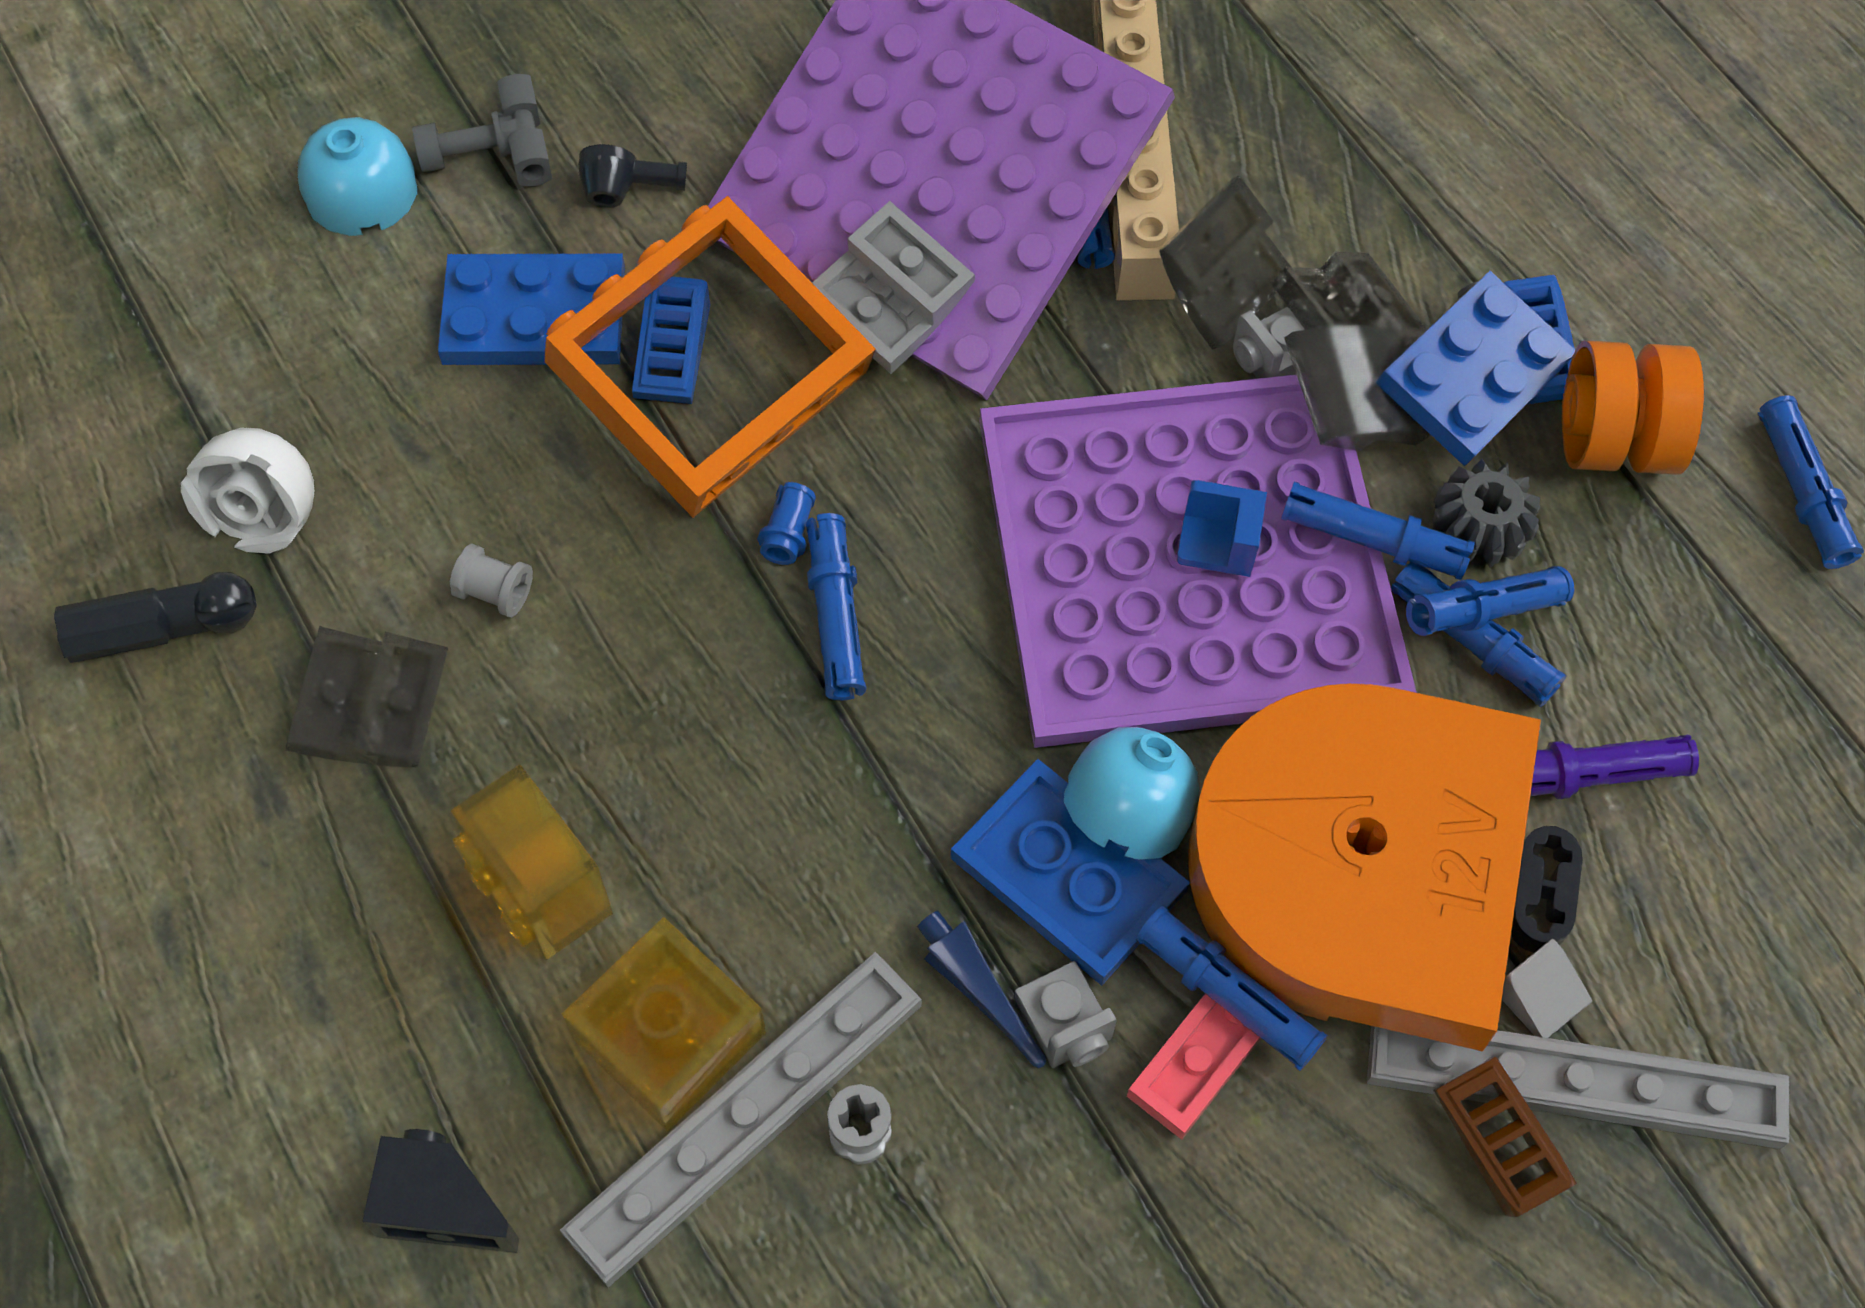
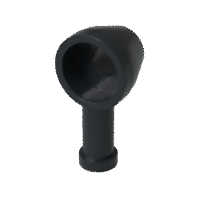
(610, 171)

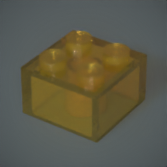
(530, 863)
(665, 1023)

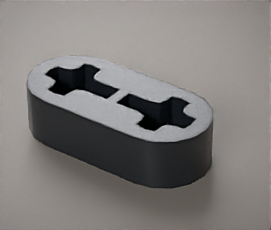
(1560, 890)

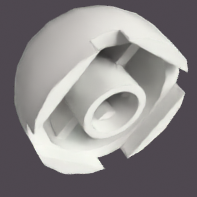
(250, 489)

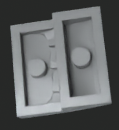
(894, 284)

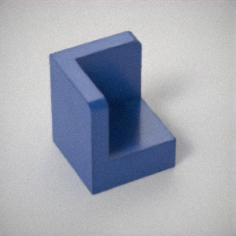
(1221, 528)

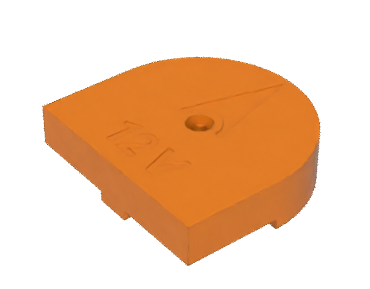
(1419, 921)

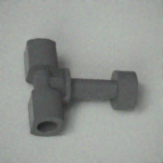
(512, 131)

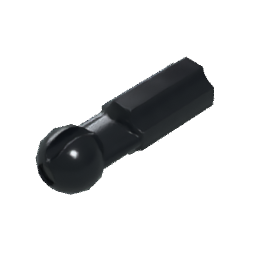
(153, 616)

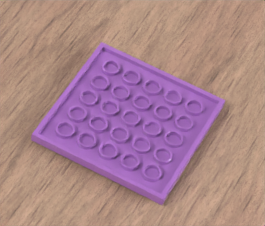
(972, 127)
(1090, 547)

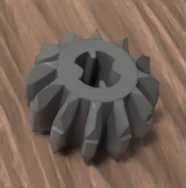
(1488, 511)

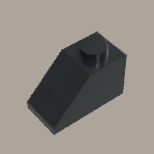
(431, 1196)

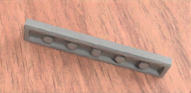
(1599, 1084)
(740, 1119)

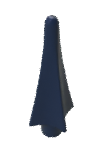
(962, 963)

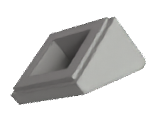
(1545, 991)

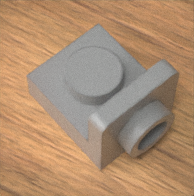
(1261, 344)
(1066, 1016)

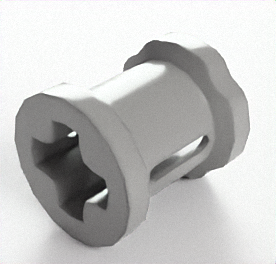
(491, 580)
(873, 1109)

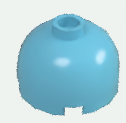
(356, 176)
(1134, 792)

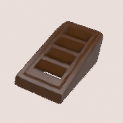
(1540, 1148)

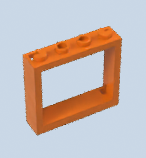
(701, 485)

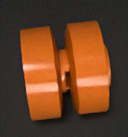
(1632, 407)

